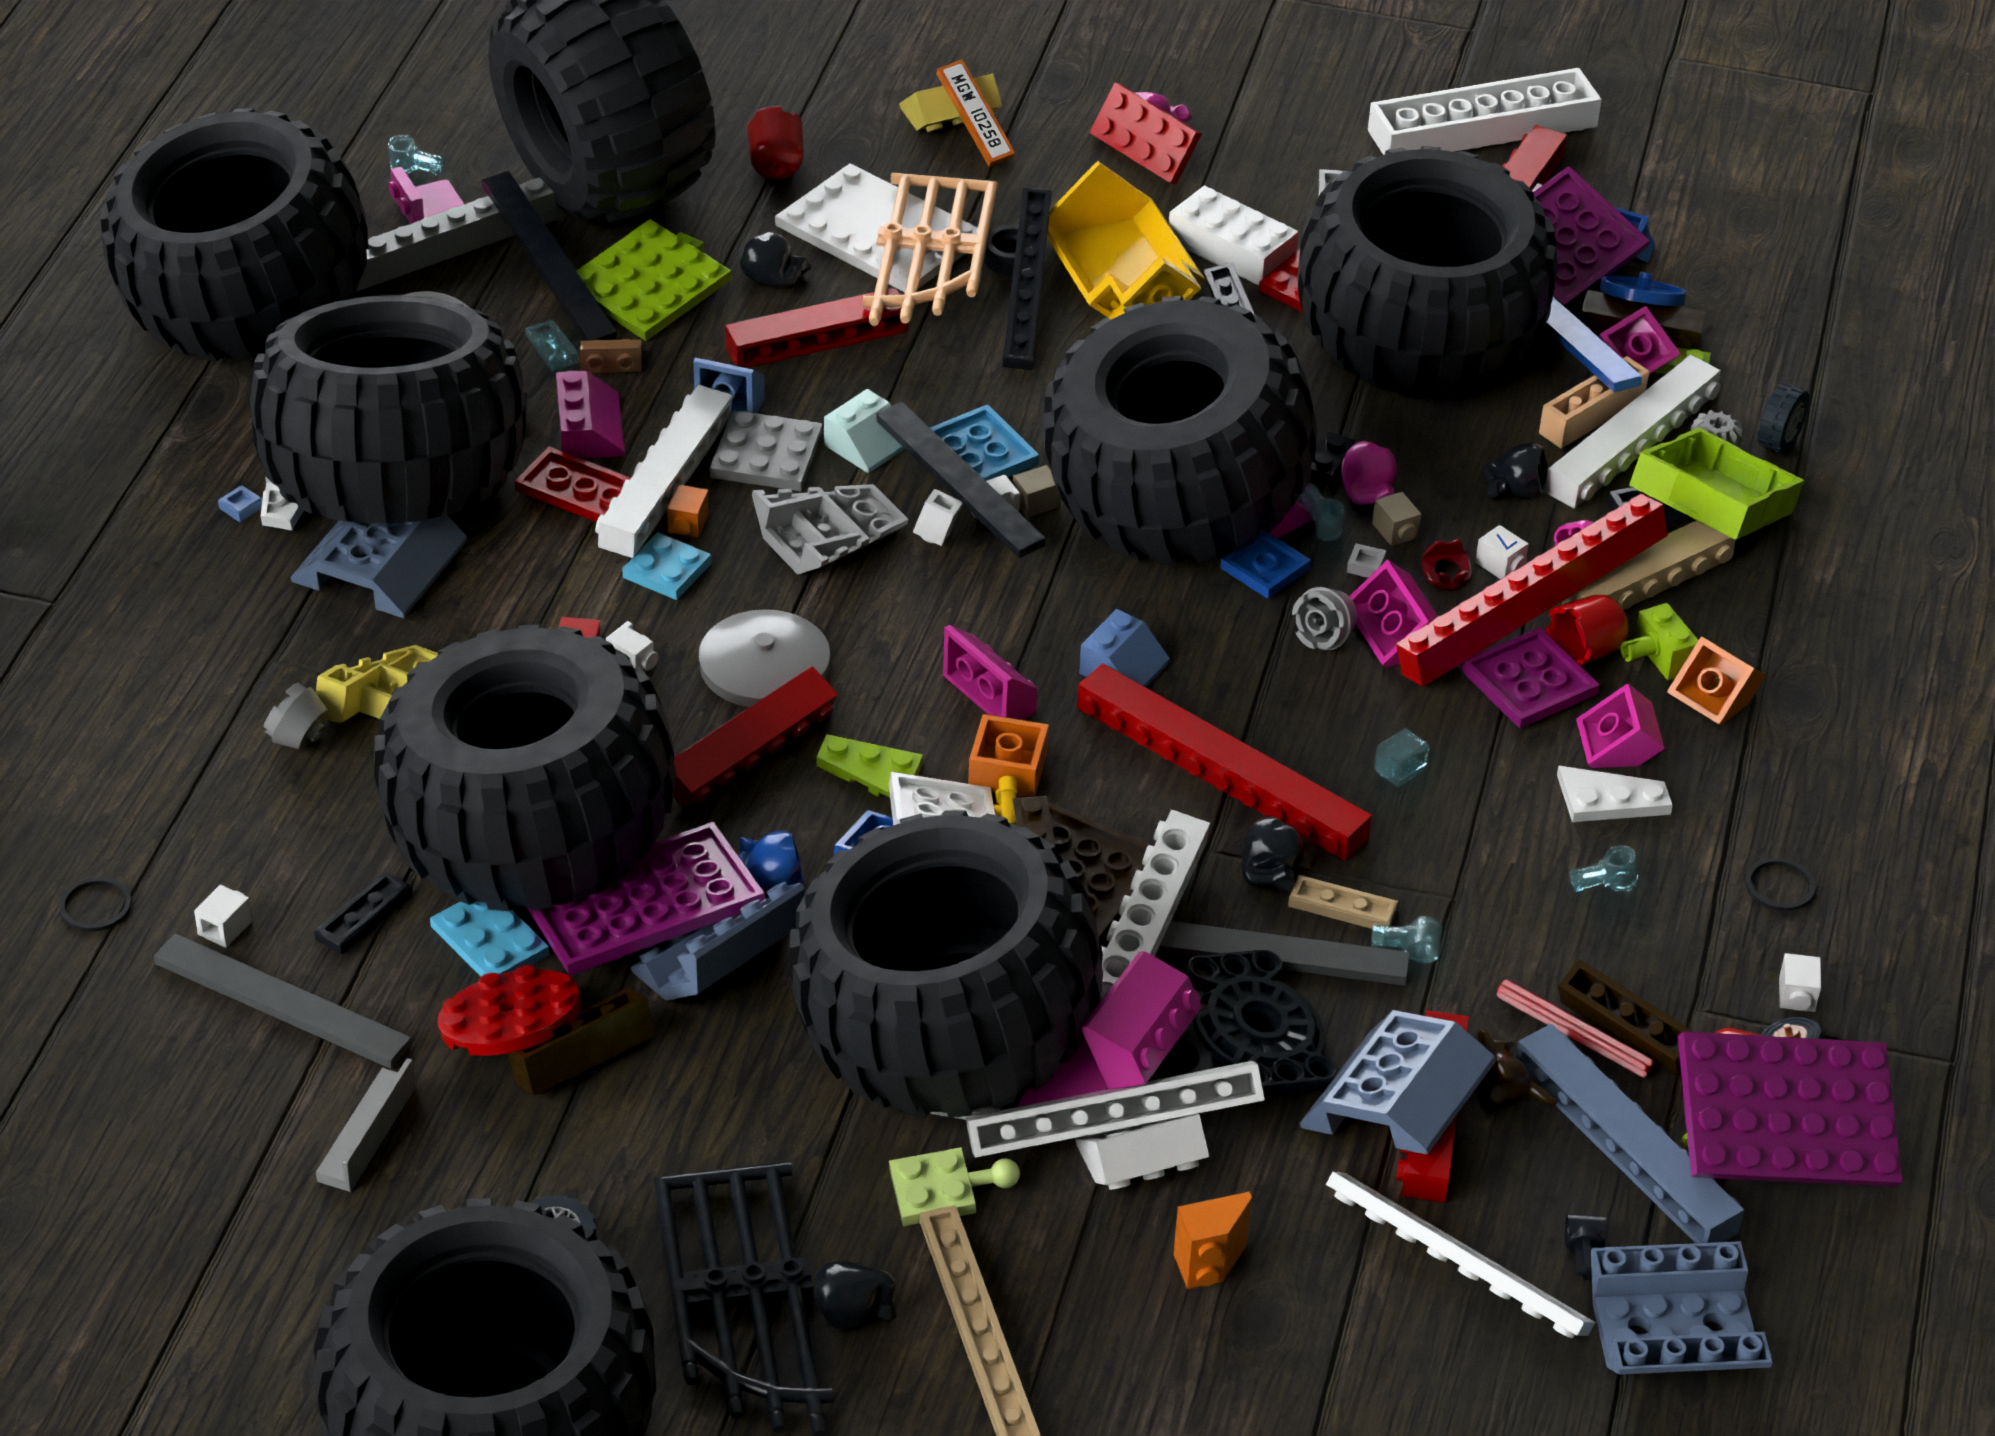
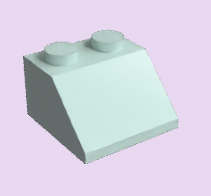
(857, 435)

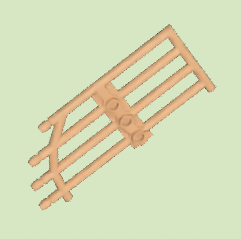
(924, 240)

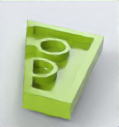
(866, 762)

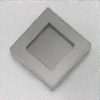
(1365, 560)

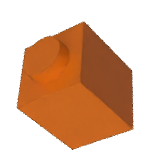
(688, 511)

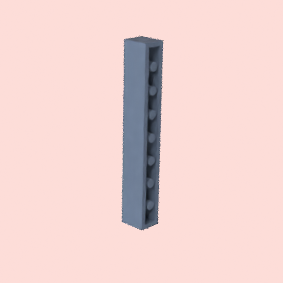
(1629, 1137)

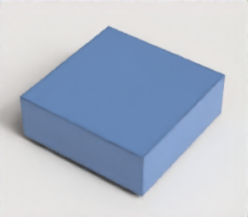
(240, 503)

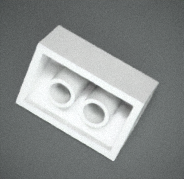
(1143, 1150)

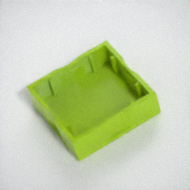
(1716, 483)

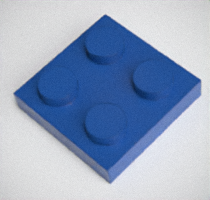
(1266, 564)

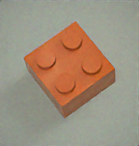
(1009, 749)

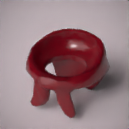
(1448, 552)

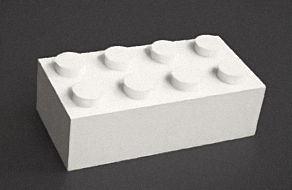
(1232, 232)

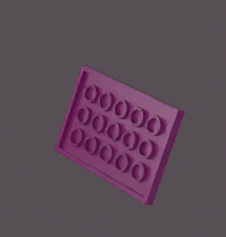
(669, 892)
(1789, 1109)

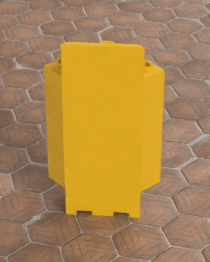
(1119, 245)

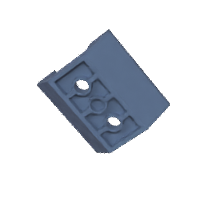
(398, 562)
(711, 952)
(1407, 1076)
(1672, 1297)

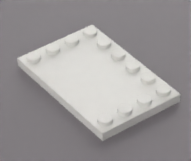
(846, 217)

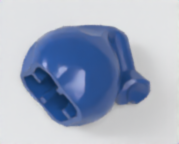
(772, 859)

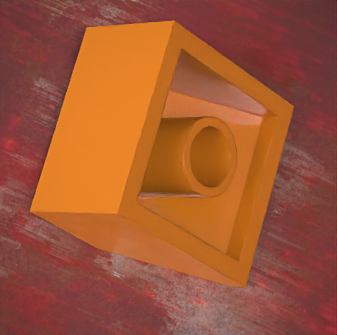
(1715, 682)
(1211, 1238)

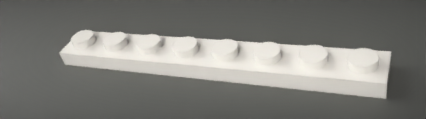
(1471, 1262)

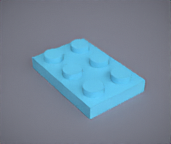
(489, 938)

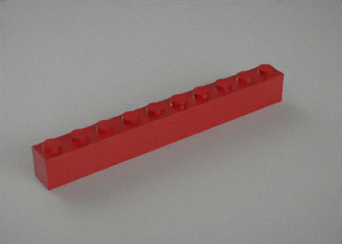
(1531, 590)
(1224, 761)

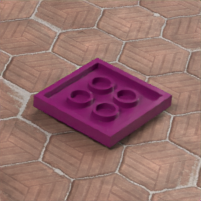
(1530, 677)

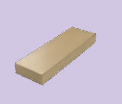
(1342, 903)

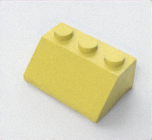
(934, 107)

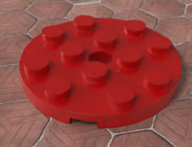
(481, 1014)

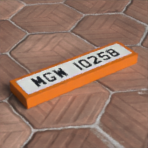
(975, 113)

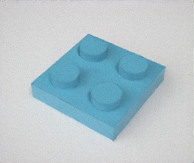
(667, 566)

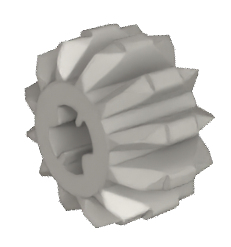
(1721, 426)

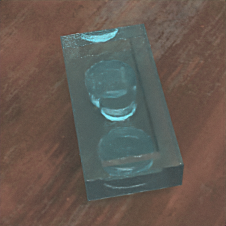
(552, 345)

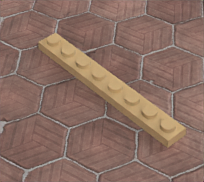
(977, 1323)

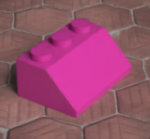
(588, 416)
(1389, 610)
(986, 676)

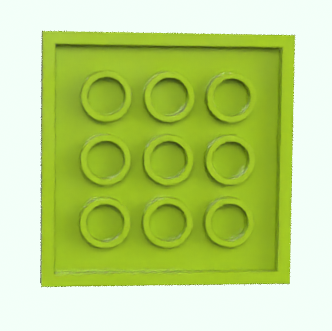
(651, 279)

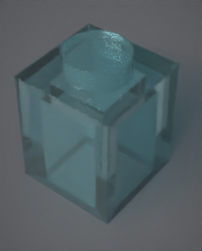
(1401, 757)

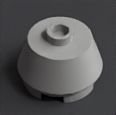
(1324, 618)
(297, 718)

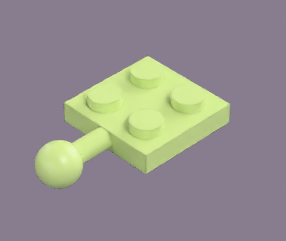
(943, 1181)

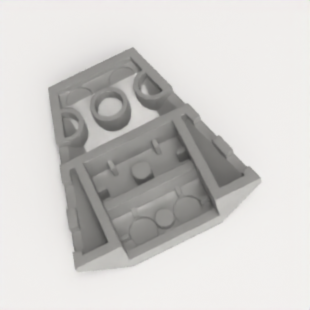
(825, 526)

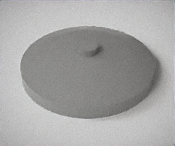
(759, 653)

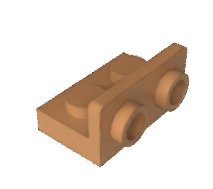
(611, 356)

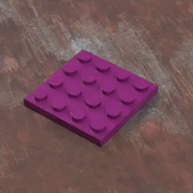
(1589, 235)

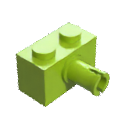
(1662, 638)

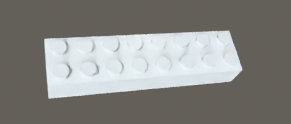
(1486, 112)

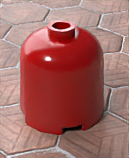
(775, 143)
(1589, 628)

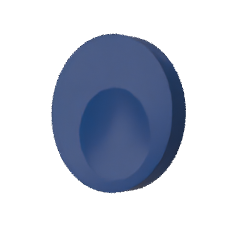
(1643, 290)

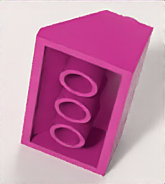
(1140, 1020)

